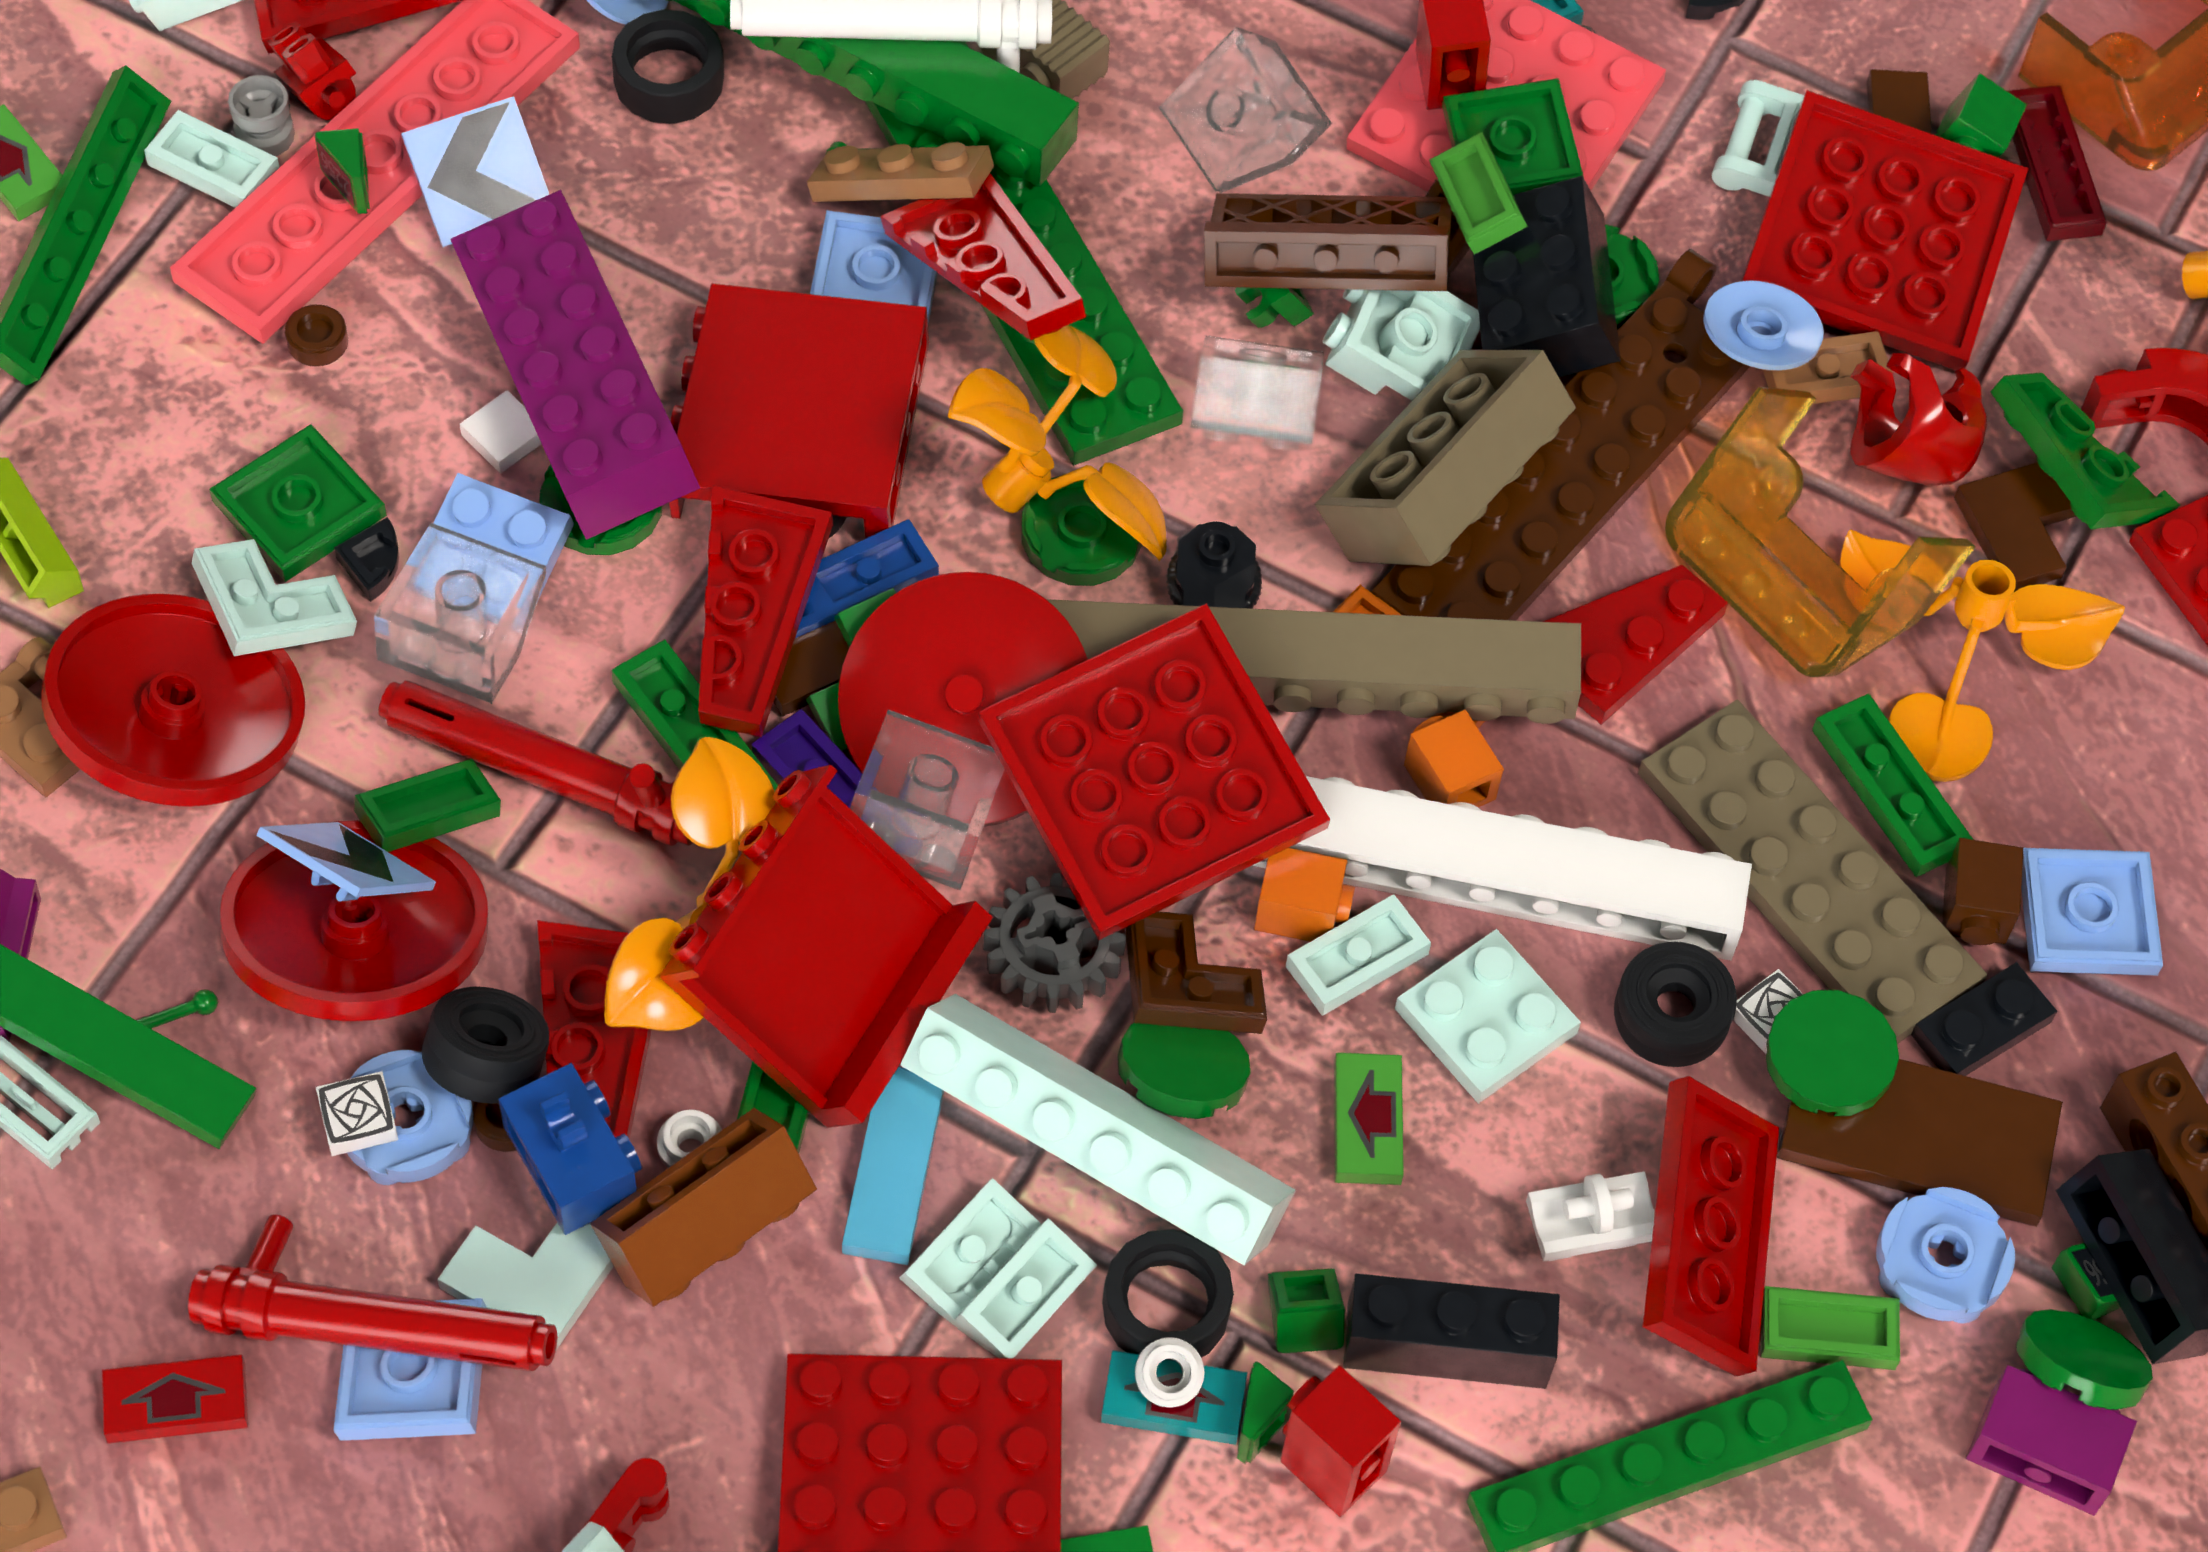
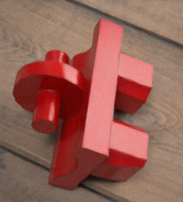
(313, 71)

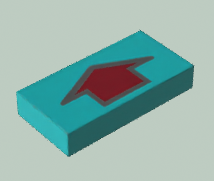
(1209, 1416)

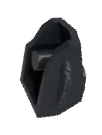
(1214, 567)

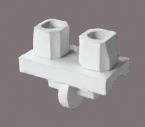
(1592, 1215)

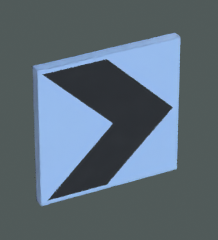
(475, 167)
(346, 860)

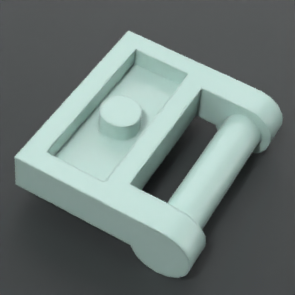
(1734, 169)

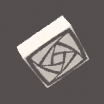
(1761, 1004)
(356, 1113)

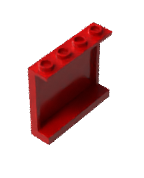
(802, 399)
(821, 951)

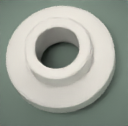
(680, 1127)
(1191, 1366)

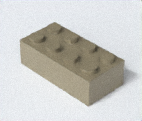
(1446, 457)

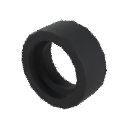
(660, 32)
(1163, 1249)

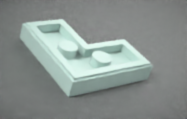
(265, 615)
(550, 1284)

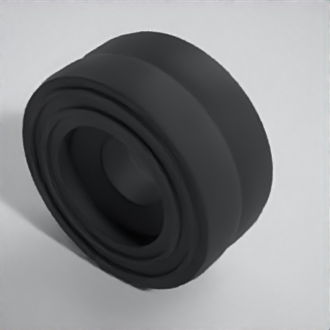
(1684, 970)
(484, 1043)

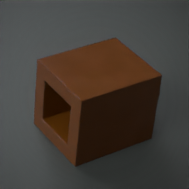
(1982, 891)

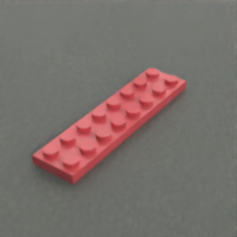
(301, 229)

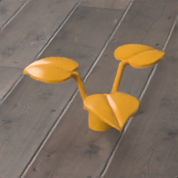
(1003, 412)
(2056, 626)
(714, 804)

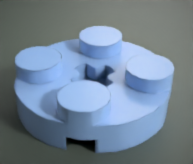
(437, 1137)
(1935, 1290)

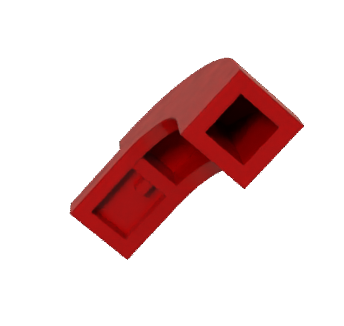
(2165, 388)

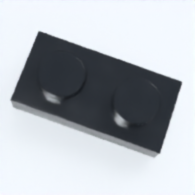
(1984, 1022)

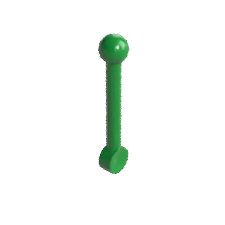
(203, 1003)

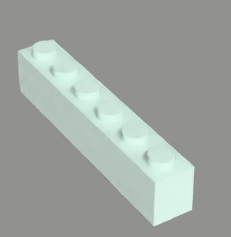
(1098, 1128)

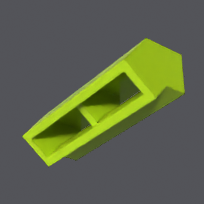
(32, 545)

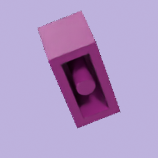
(2051, 1440)

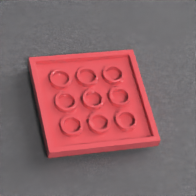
(1600, 83)

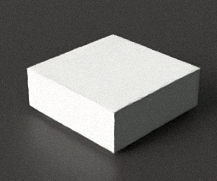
(501, 432)

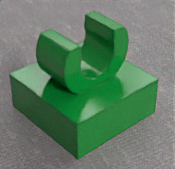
(1287, 301)

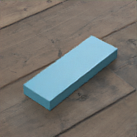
(893, 1170)

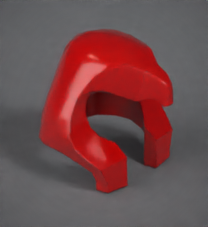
(1939, 433)

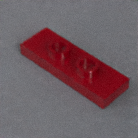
(2057, 166)

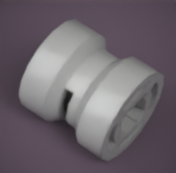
(262, 114)

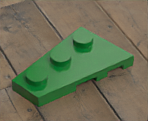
(2090, 475)

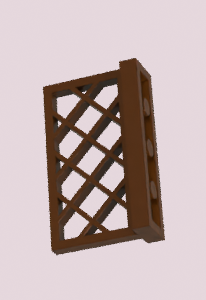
(1328, 242)

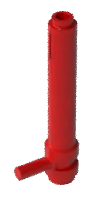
(632, 795)
(271, 1306)

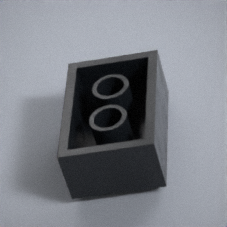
(1551, 282)

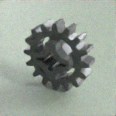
(1048, 951)

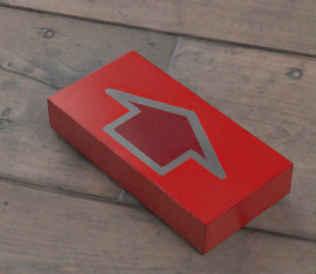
(174, 1399)

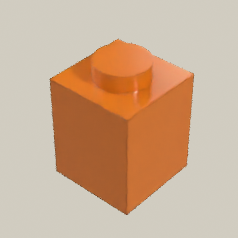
(1453, 761)
(1303, 895)

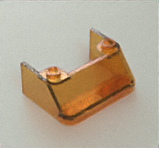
(2123, 91)

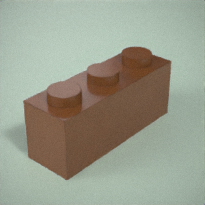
(704, 1207)

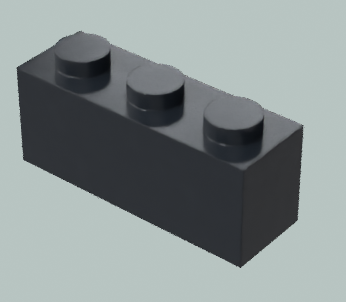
(2144, 1250)
(1451, 1331)

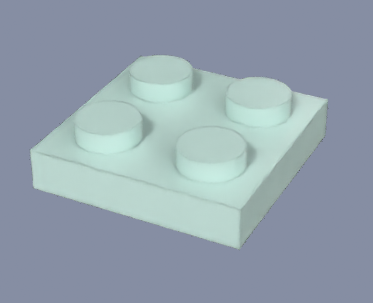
(1487, 1015)

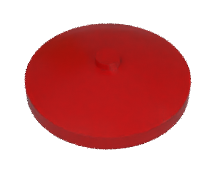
(946, 655)
(164, 708)
(354, 955)

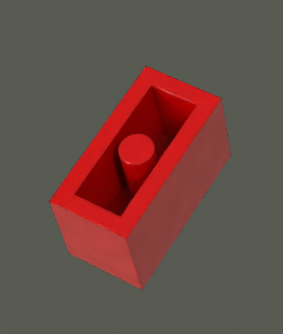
(1452, 48)
(1338, 1439)

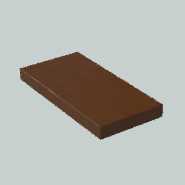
(1936, 1134)

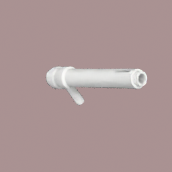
(990, 23)

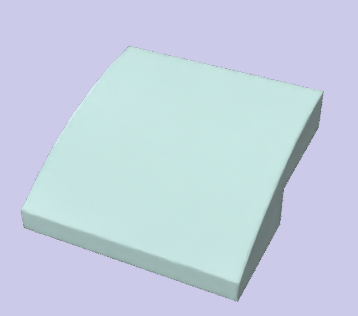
(998, 1271)

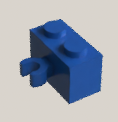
(569, 1146)

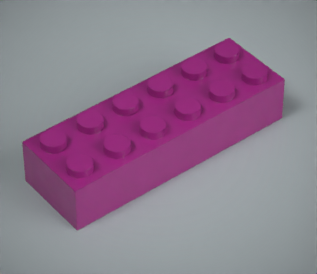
(574, 365)

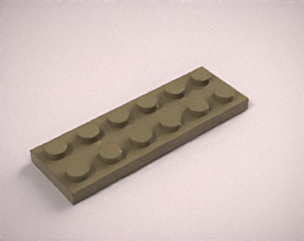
(1810, 869)

